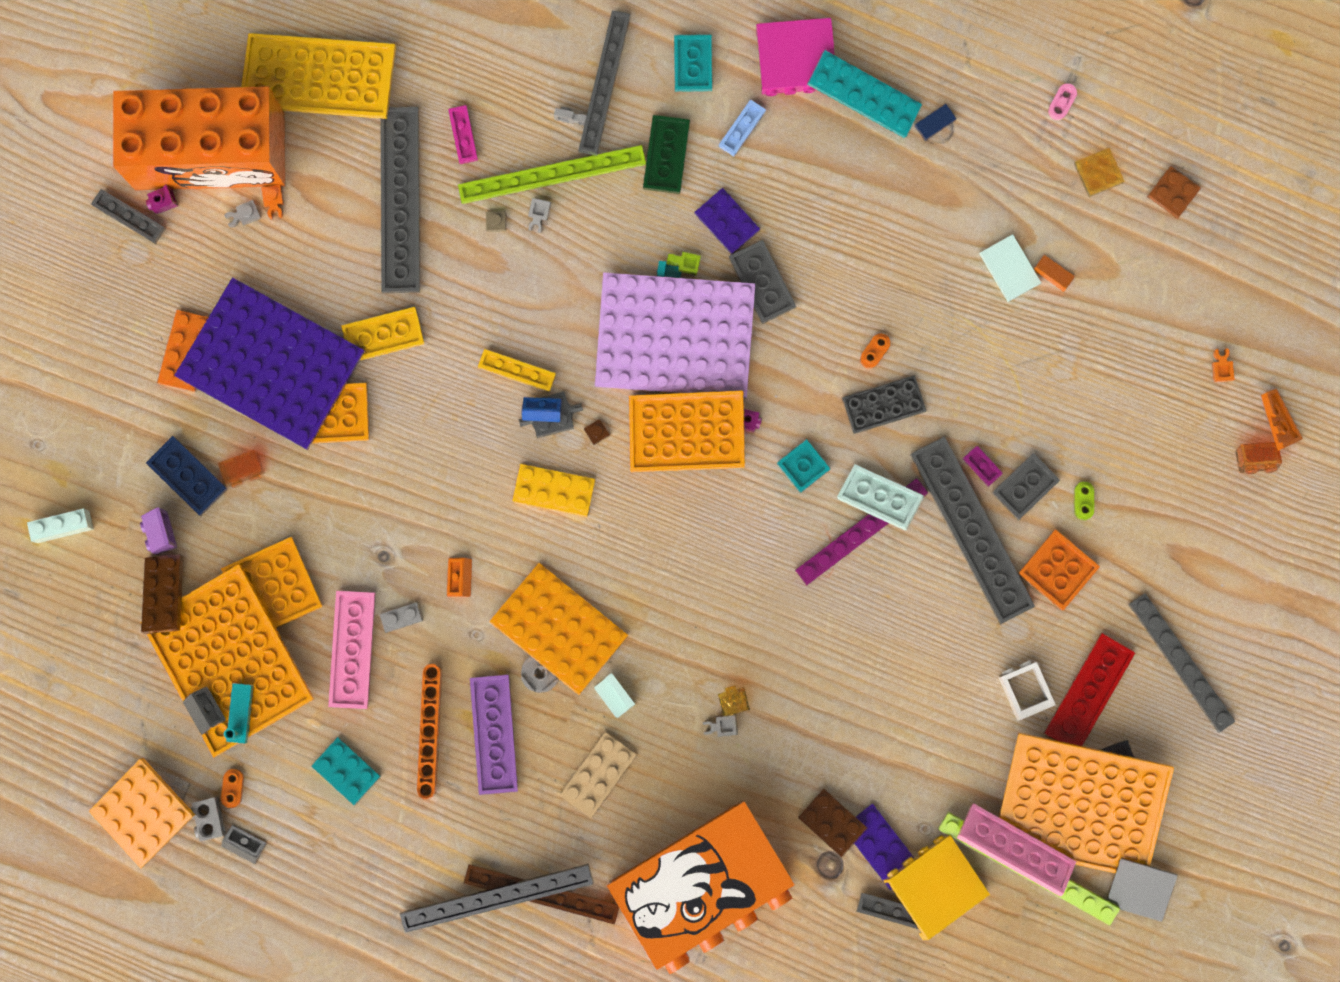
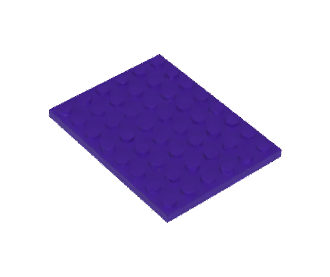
(269, 363)

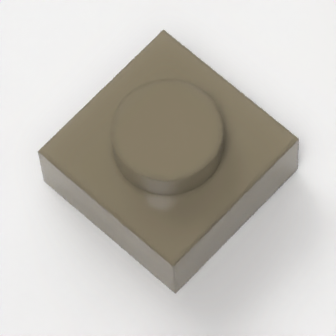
(495, 221)

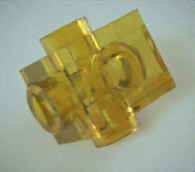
(733, 700)

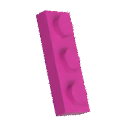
(463, 134)

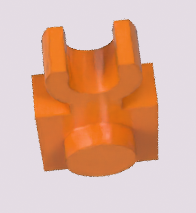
(273, 198)
(1222, 369)

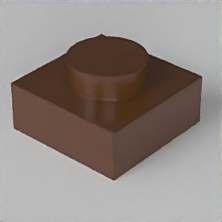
(596, 432)

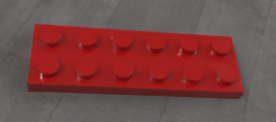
(1089, 691)

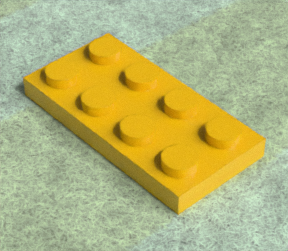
(385, 333)
(553, 490)

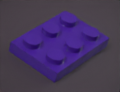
(727, 221)

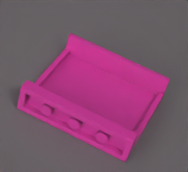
(791, 53)

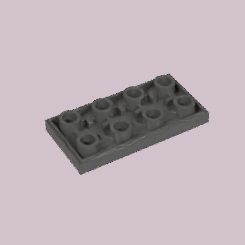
(884, 404)

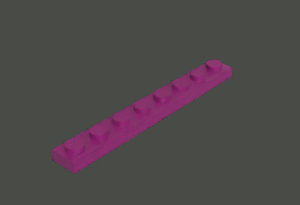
(847, 542)

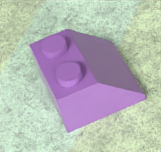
(158, 531)

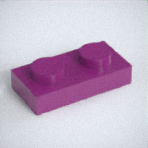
(982, 466)

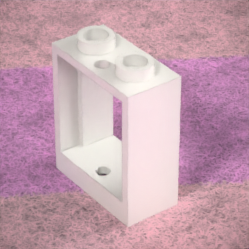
(1021, 714)

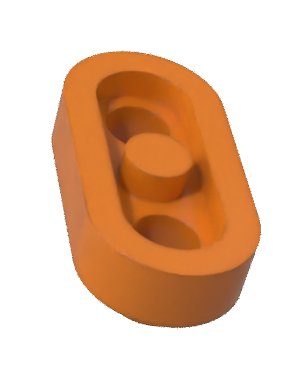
(875, 350)
(234, 788)

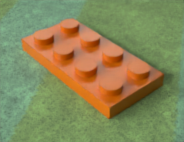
(182, 336)

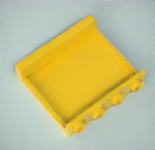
(937, 886)

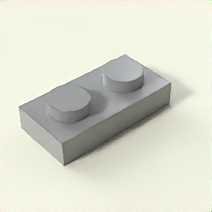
(401, 617)

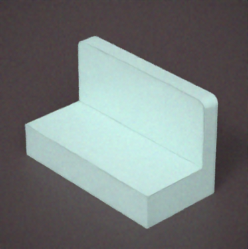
(614, 695)

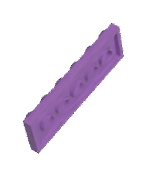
(493, 734)

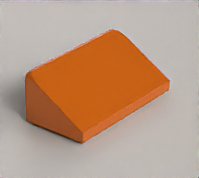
(1054, 273)
(459, 577)

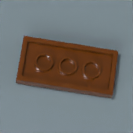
(162, 594)

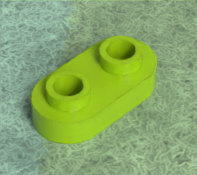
(1083, 500)

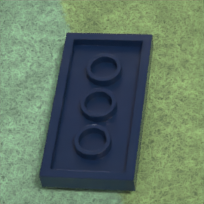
(186, 476)

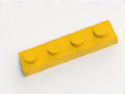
(517, 370)

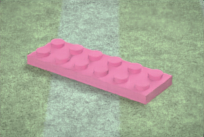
(352, 650)
(1016, 849)

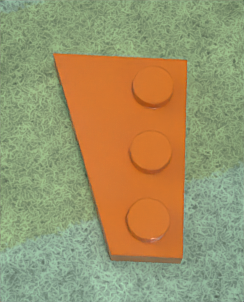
(1280, 420)

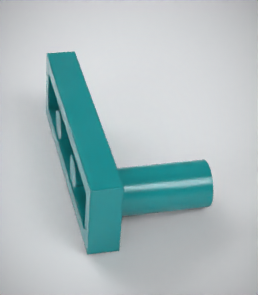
(239, 713)

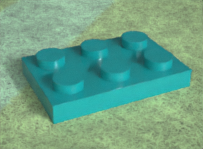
(693, 63)
(346, 771)

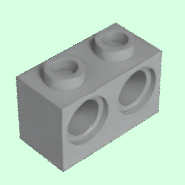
(214, 818)

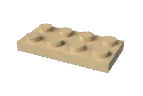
(598, 775)

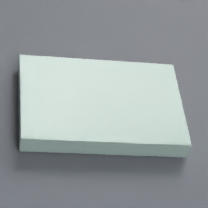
(1010, 268)

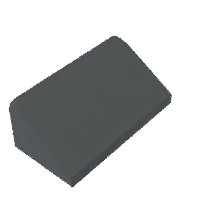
(243, 844)

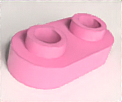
(1061, 102)

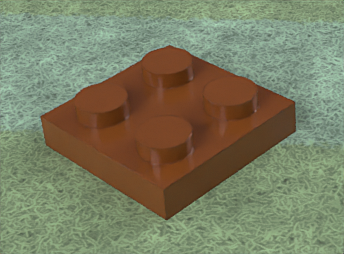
(1174, 192)

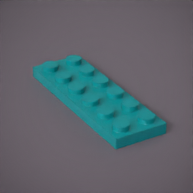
(864, 94)

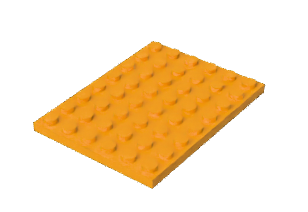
(228, 641)
(1086, 801)

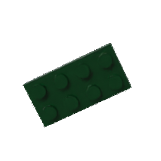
(666, 154)

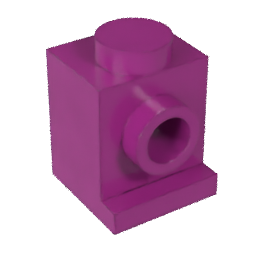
(166, 203)
(755, 422)

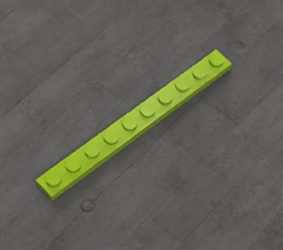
(551, 174)
(1074, 893)

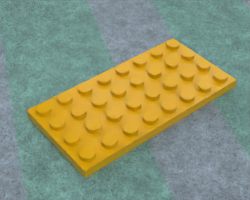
(322, 74)

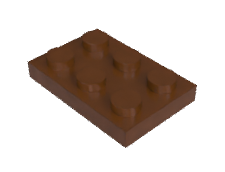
(832, 823)

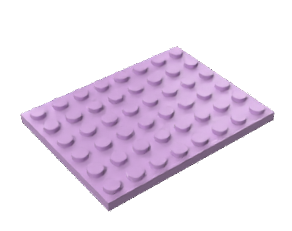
(674, 334)

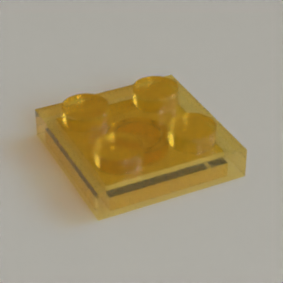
(1099, 172)

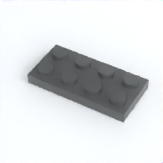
(757, 267)

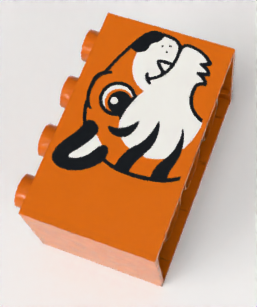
(199, 138)
(701, 887)

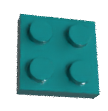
(803, 466)

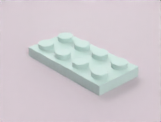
(880, 497)

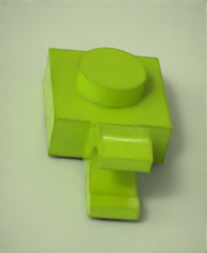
(687, 263)

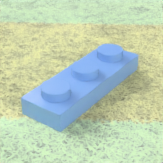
(742, 128)

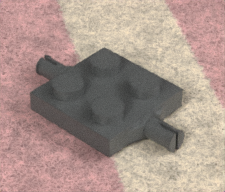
(545, 428)

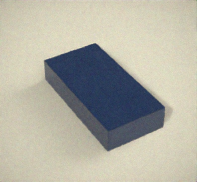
(935, 122)

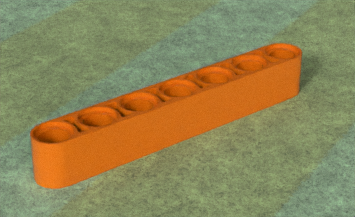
(424, 740)

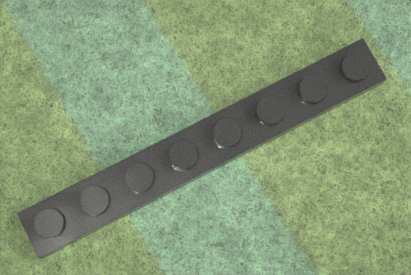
(604, 83)
(1181, 663)

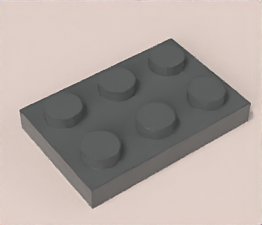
(1026, 486)

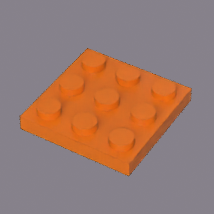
(1058, 570)

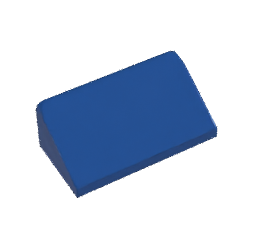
(541, 409)

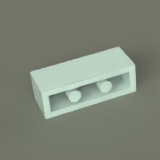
(60, 525)

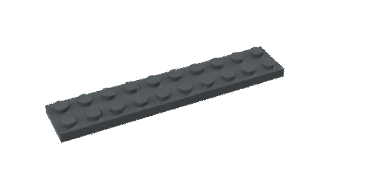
(400, 201)
(972, 530)

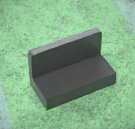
(204, 710)

